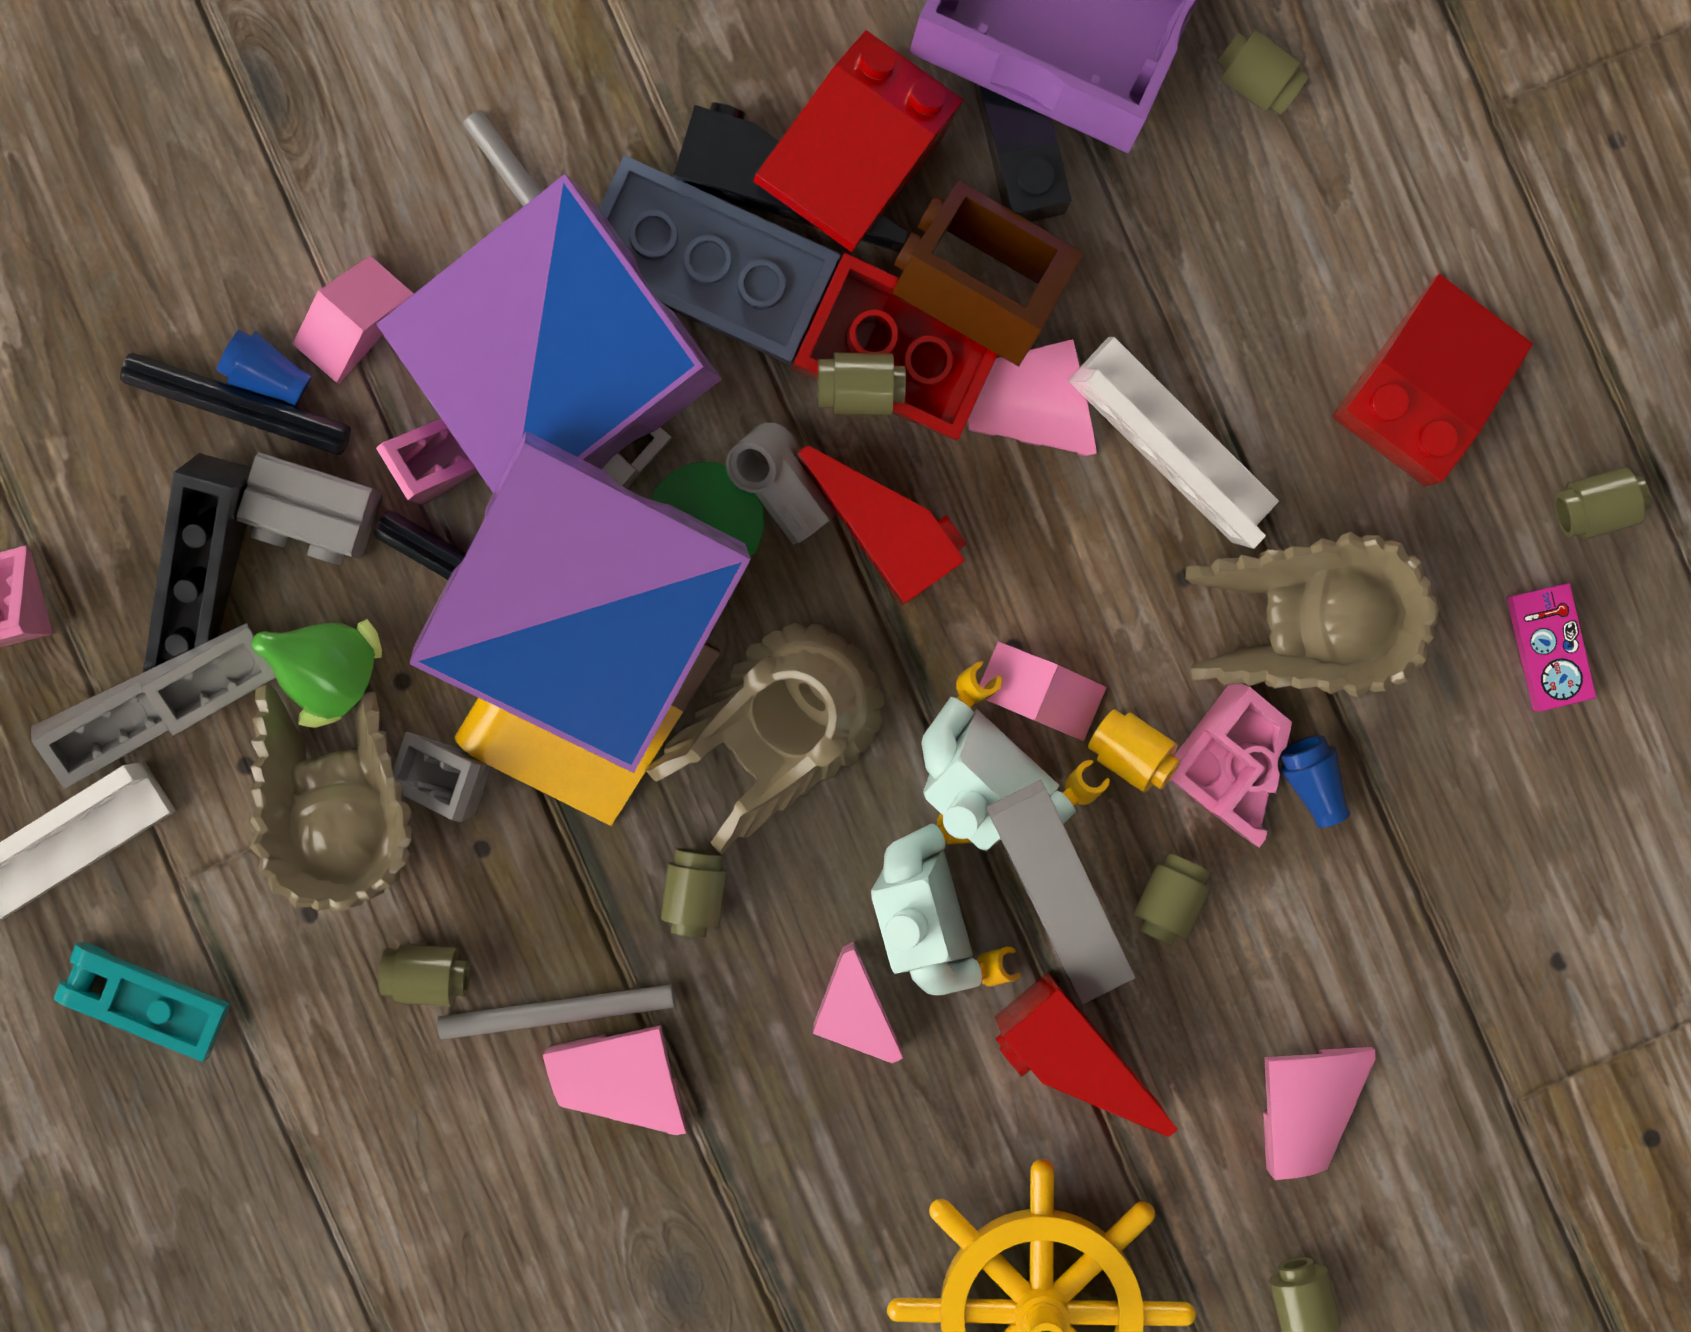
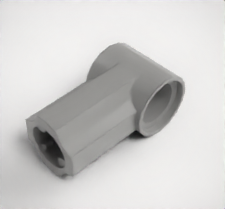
(782, 485)

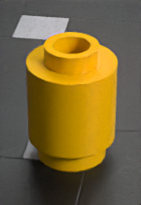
(1135, 751)

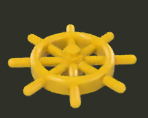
(1040, 1302)

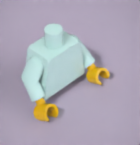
(978, 765)
(924, 919)

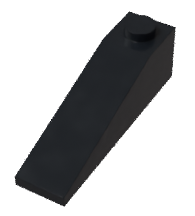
(726, 153)
(1024, 157)
(196, 556)

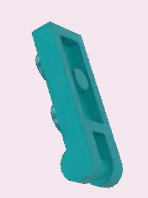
(143, 1002)

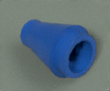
(261, 368)
(1316, 778)

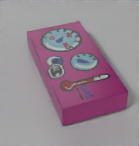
(1551, 647)

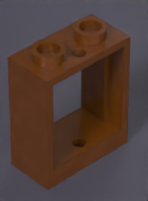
(969, 303)

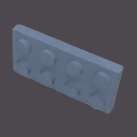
(719, 260)

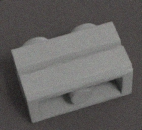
(308, 507)

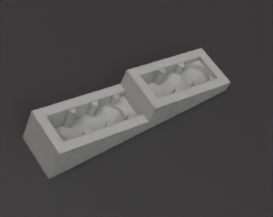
(149, 705)
(1060, 891)

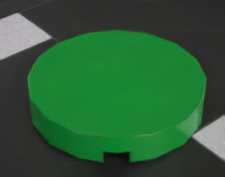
(712, 497)

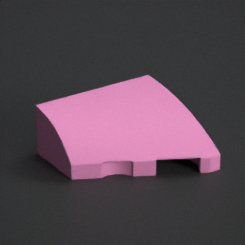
(1036, 401)
(1233, 760)
(618, 1079)
(1310, 1107)

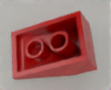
(859, 140)
(864, 316)
(1434, 382)
(894, 532)
(1067, 1052)

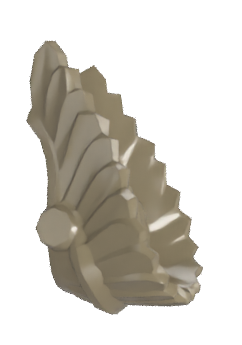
(1336, 613)
(788, 716)
(327, 824)

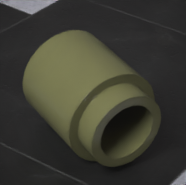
(1262, 72)
(860, 383)
(1602, 503)
(693, 892)
(1173, 899)
(423, 974)
(1304, 1297)

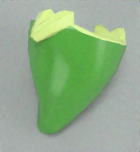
(321, 666)

